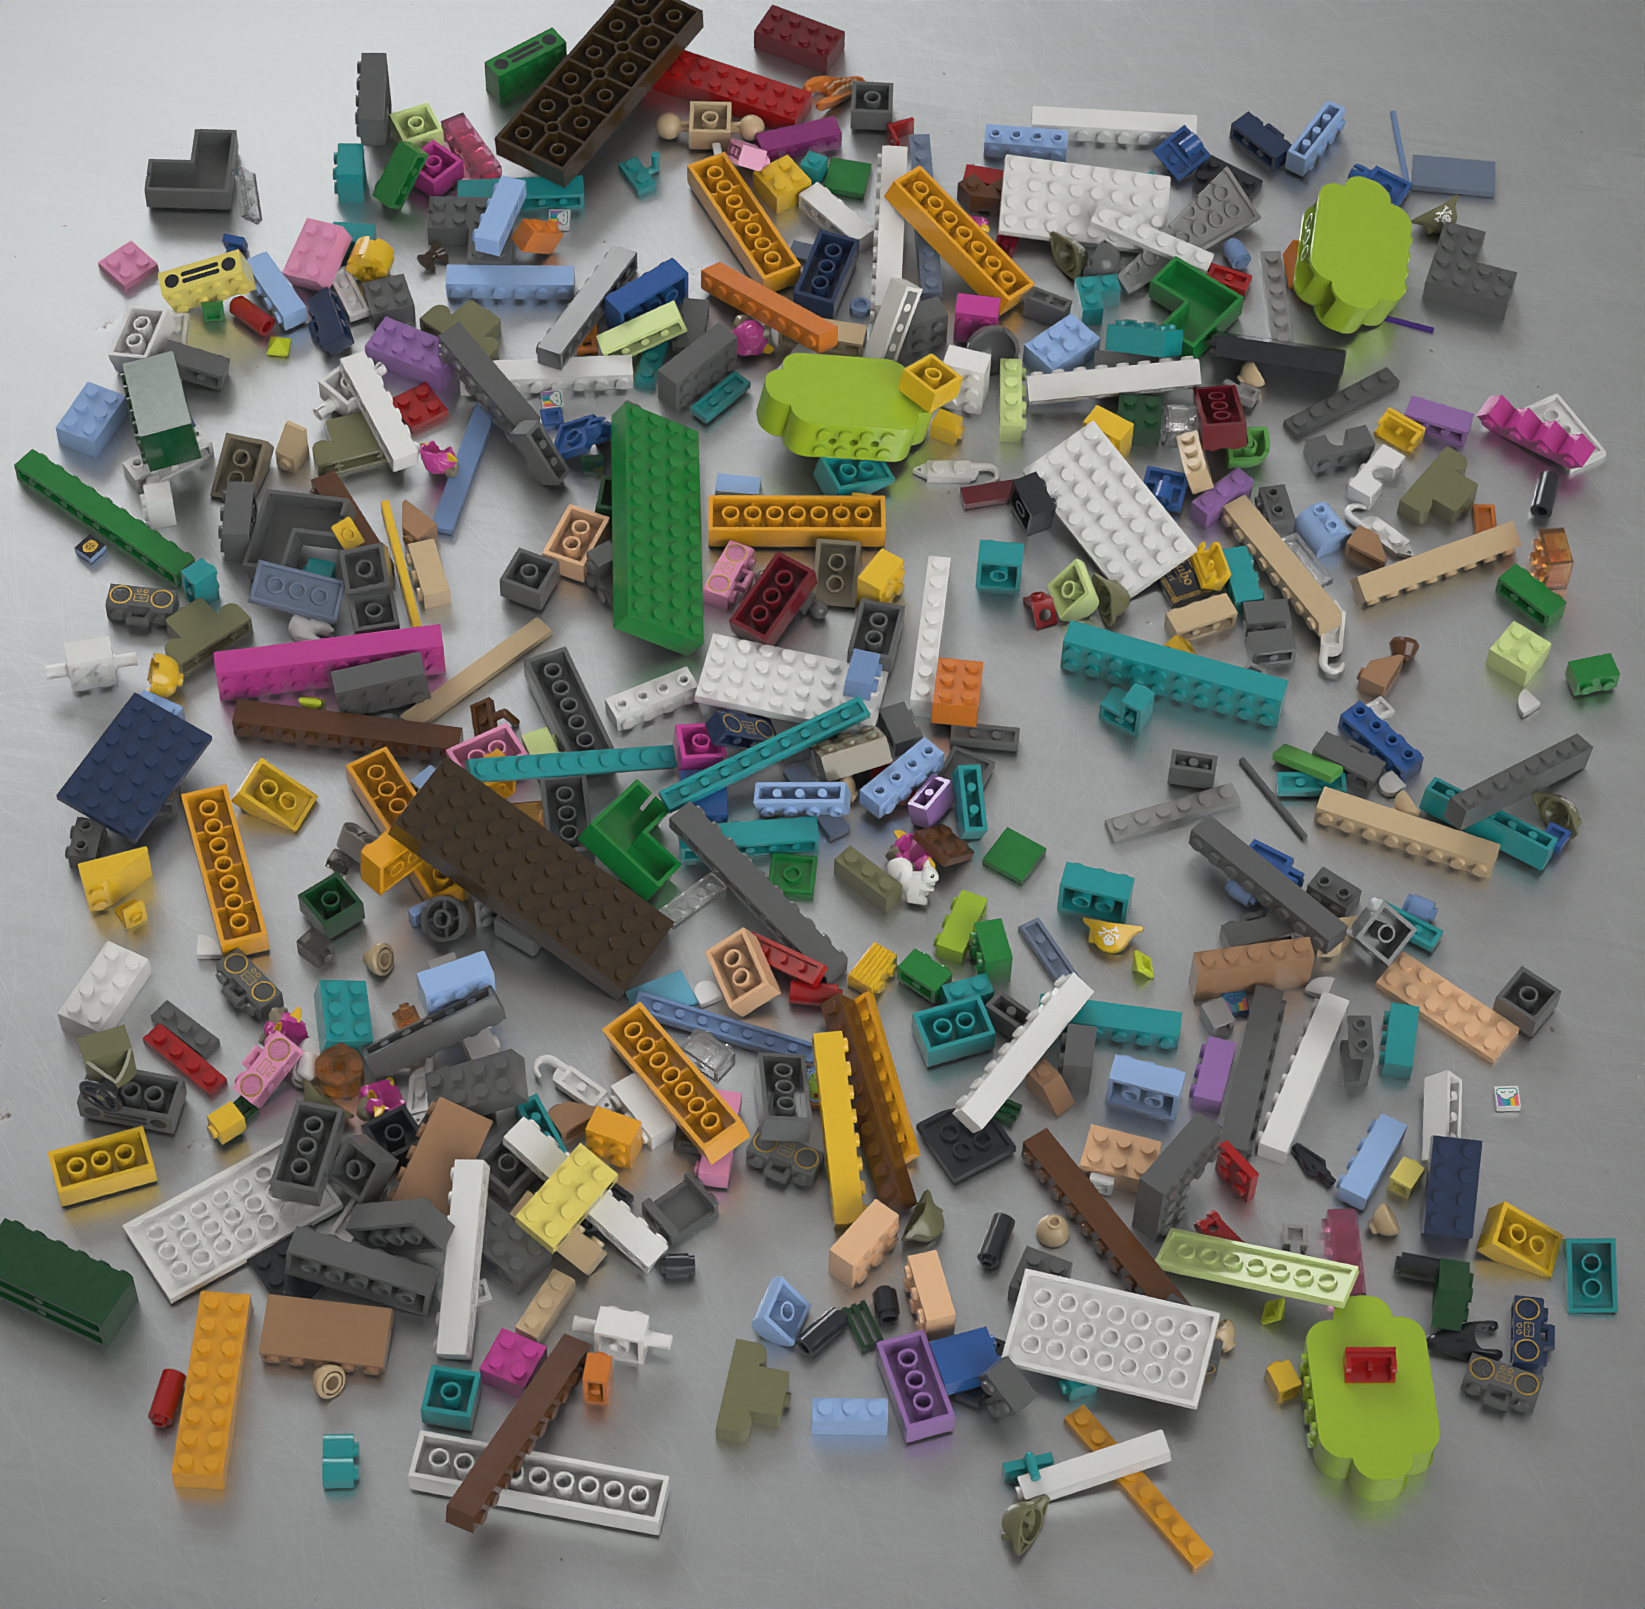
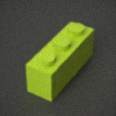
(955, 937)

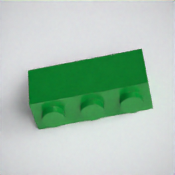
(400, 174)
(1530, 596)

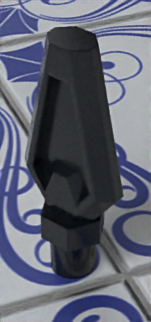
(1313, 1163)

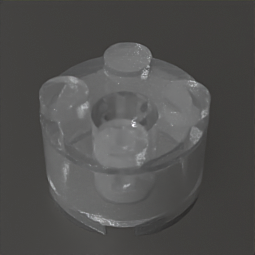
(1177, 421)

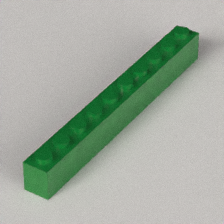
(103, 516)

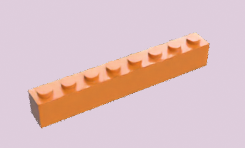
(769, 307)

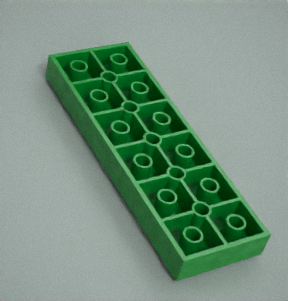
(656, 530)

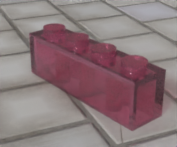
(470, 147)
(1344, 1242)

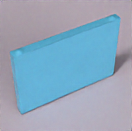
(671, 987)

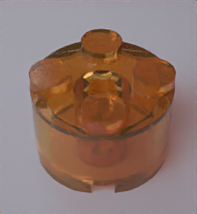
(340, 1072)

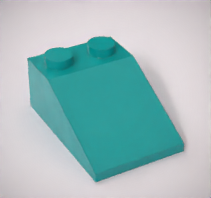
(847, 476)
(1590, 1275)

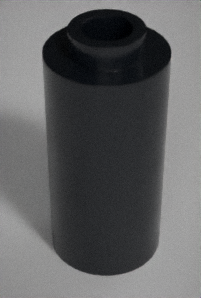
(1545, 494)
(996, 1240)
(1417, 1266)
(822, 1331)

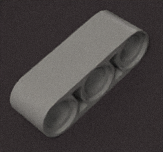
(353, 839)

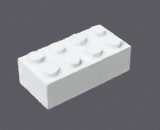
(105, 991)

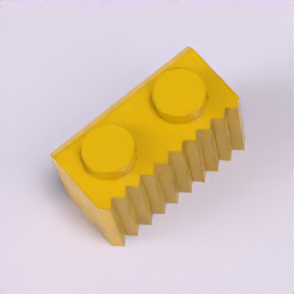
(873, 969)

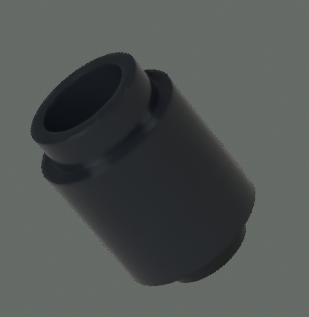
(677, 1265)
(886, 1304)

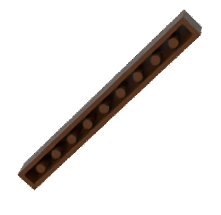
(344, 730)
(871, 1108)
(1096, 1217)
(518, 1434)

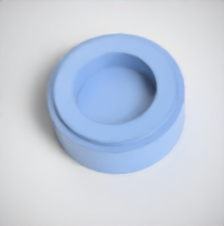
(860, 307)

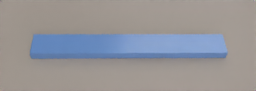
(468, 459)
(723, 1028)

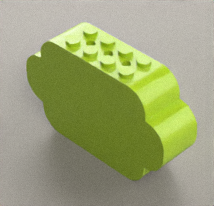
(1353, 255)
(841, 408)
(1369, 1430)

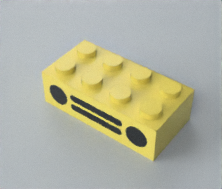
(206, 281)
(566, 1198)

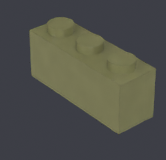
(867, 879)

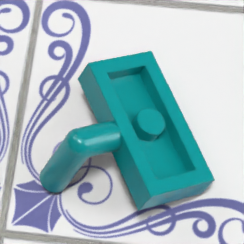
(639, 176)
(1029, 1464)

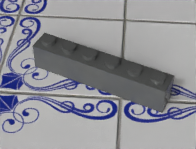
(434, 1033)

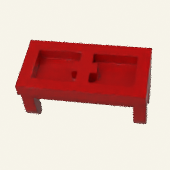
(1369, 1364)

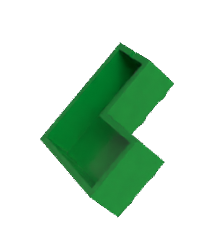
(1197, 302)
(624, 842)

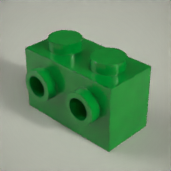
(1592, 674)
(923, 975)

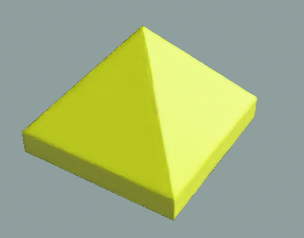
(279, 346)
(311, 702)
(1142, 964)
(1273, 1311)

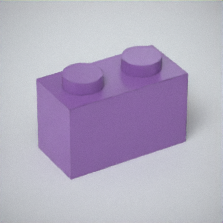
(931, 801)

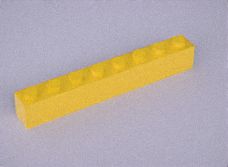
(838, 1128)

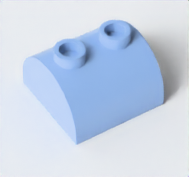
(1321, 529)
(780, 1313)

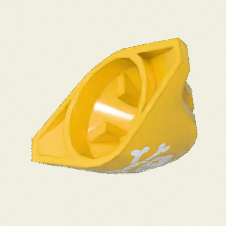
(1111, 936)

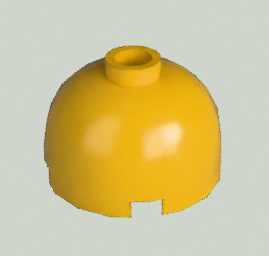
(163, 675)

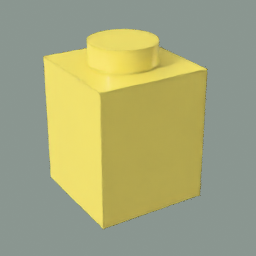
(1406, 1177)

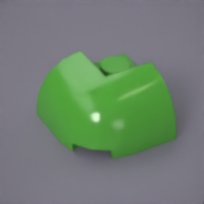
(1254, 454)

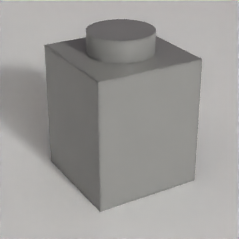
(1216, 1017)

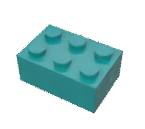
(1144, 338)
(1095, 893)
(343, 1014)
(953, 1030)

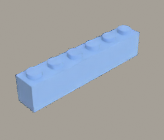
(510, 281)

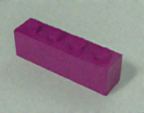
(800, 138)

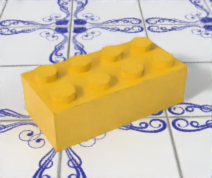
(102, 1166)

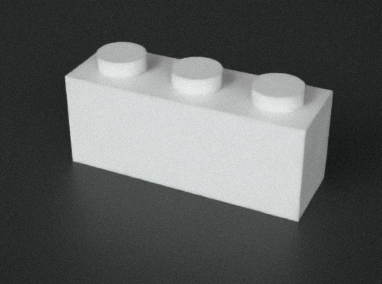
(638, 1103)

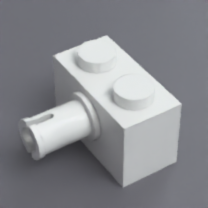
(158, 503)

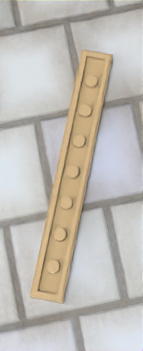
(479, 672)

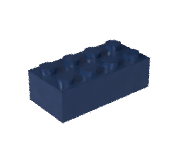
(826, 273)
(1451, 1187)

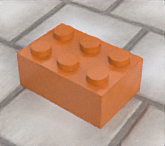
(957, 692)

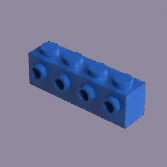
(1369, 730)

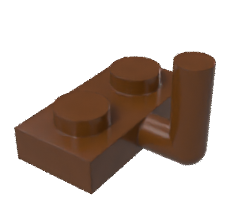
(485, 717)

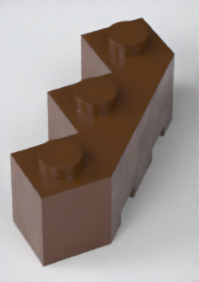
(978, 196)

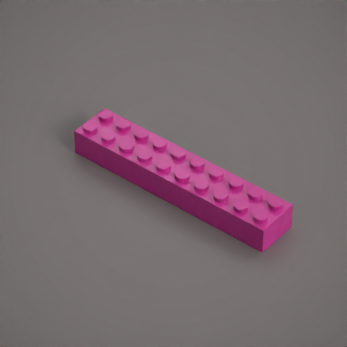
(310, 662)

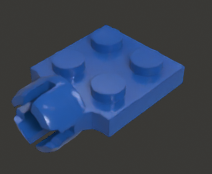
(1395, 185)
(581, 434)
(1279, 860)

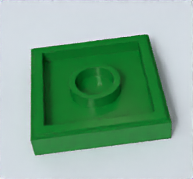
(847, 177)
(1014, 855)
(794, 874)

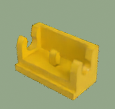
(1400, 431)
(1211, 566)

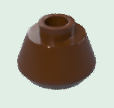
(1405, 646)

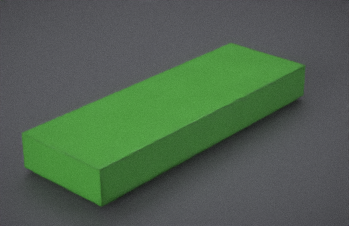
(1307, 763)

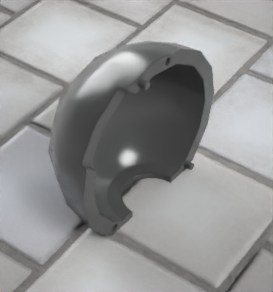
(995, 341)

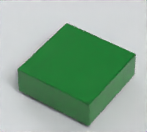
(213, 311)

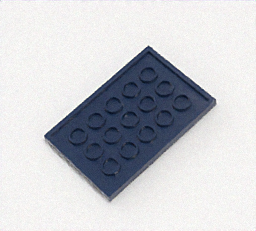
(134, 767)

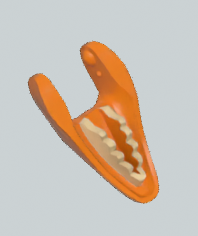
(835, 88)

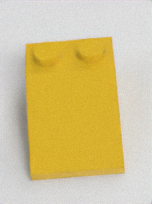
(274, 796)
(113, 877)
(1519, 1240)

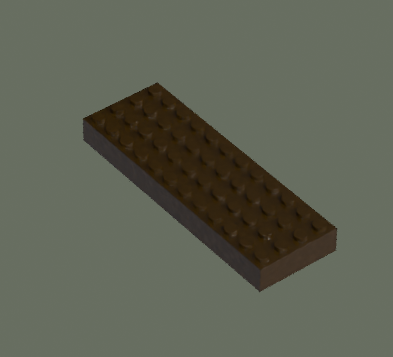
(597, 86)
(531, 878)

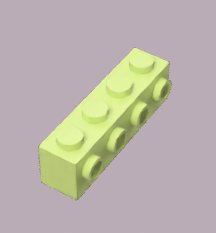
(638, 333)
(1010, 400)

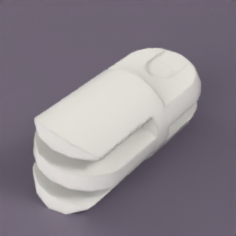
(306, 1064)

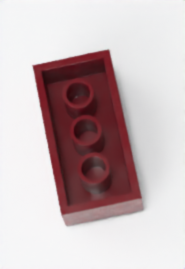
(799, 39)
(1220, 417)
(773, 600)

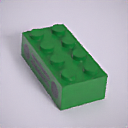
(524, 66)

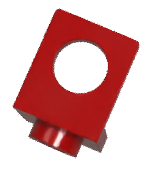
(899, 129)
(1038, 602)

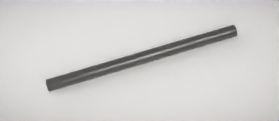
(1273, 798)

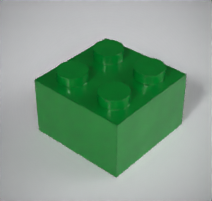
(991, 951)

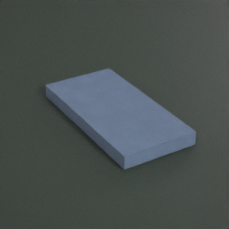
(1453, 175)
(297, 592)

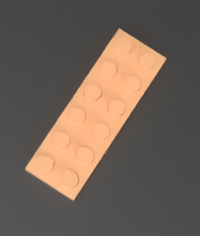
(1447, 1007)

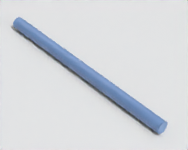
(1399, 145)

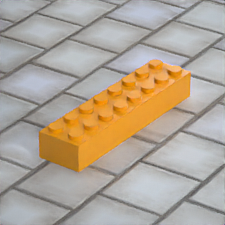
(743, 222)
(958, 238)
(795, 520)
(385, 795)
(389, 861)
(225, 871)
(676, 1083)
(212, 1390)

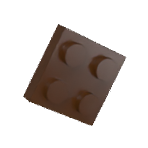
(943, 845)

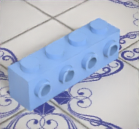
(1315, 138)
(1021, 141)
(499, 215)
(277, 292)
(902, 778)
(802, 798)
(1371, 1162)

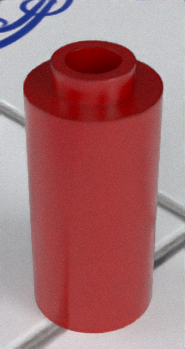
(251, 315)
(807, 995)
(166, 1397)

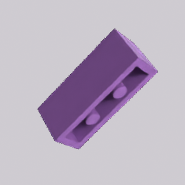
(1440, 420)
(1208, 507)
(1212, 1074)

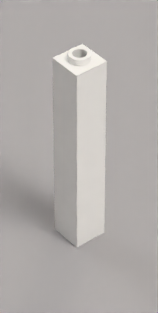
(1096, 1467)

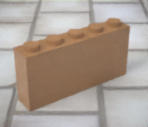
(1241, 968)
(448, 1135)
(326, 1334)

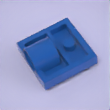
(1182, 153)
(1167, 487)

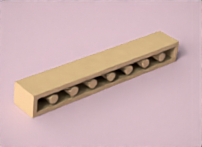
(1434, 563)
(1282, 565)
(1406, 832)

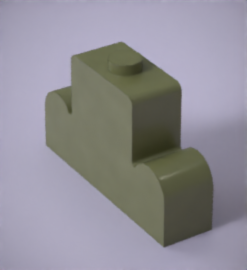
(477, 320)
(348, 446)
(1440, 490)
(201, 631)
(751, 1393)

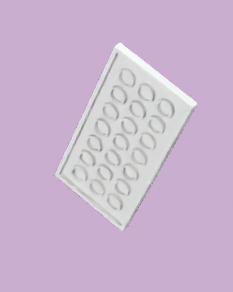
(1063, 197)
(1111, 510)
(777, 682)
(220, 1225)
(1111, 1338)

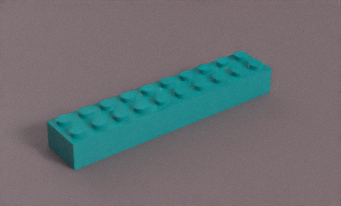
(1174, 673)

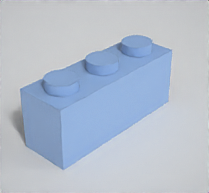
(850, 1416)

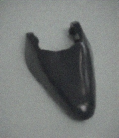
(1463, 1343)

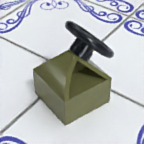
(108, 1066)

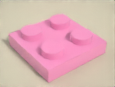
(128, 265)

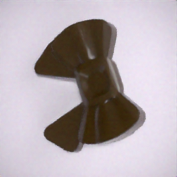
(436, 251)

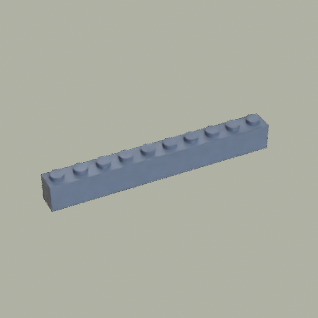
(927, 258)

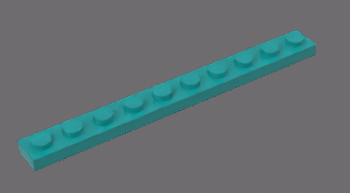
(764, 754)
(572, 763)

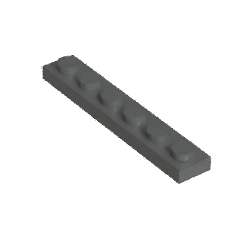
(1341, 403)

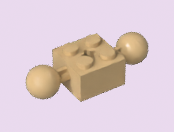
(709, 124)

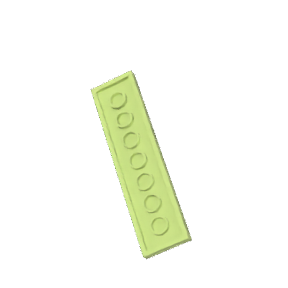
(1257, 1267)

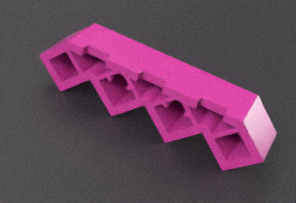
(1530, 432)

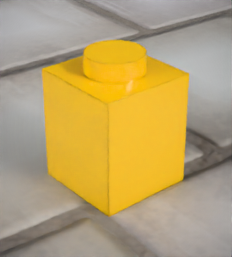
(947, 427)
(226, 1123)
(1282, 1381)

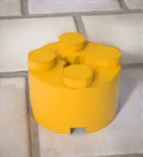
(370, 259)

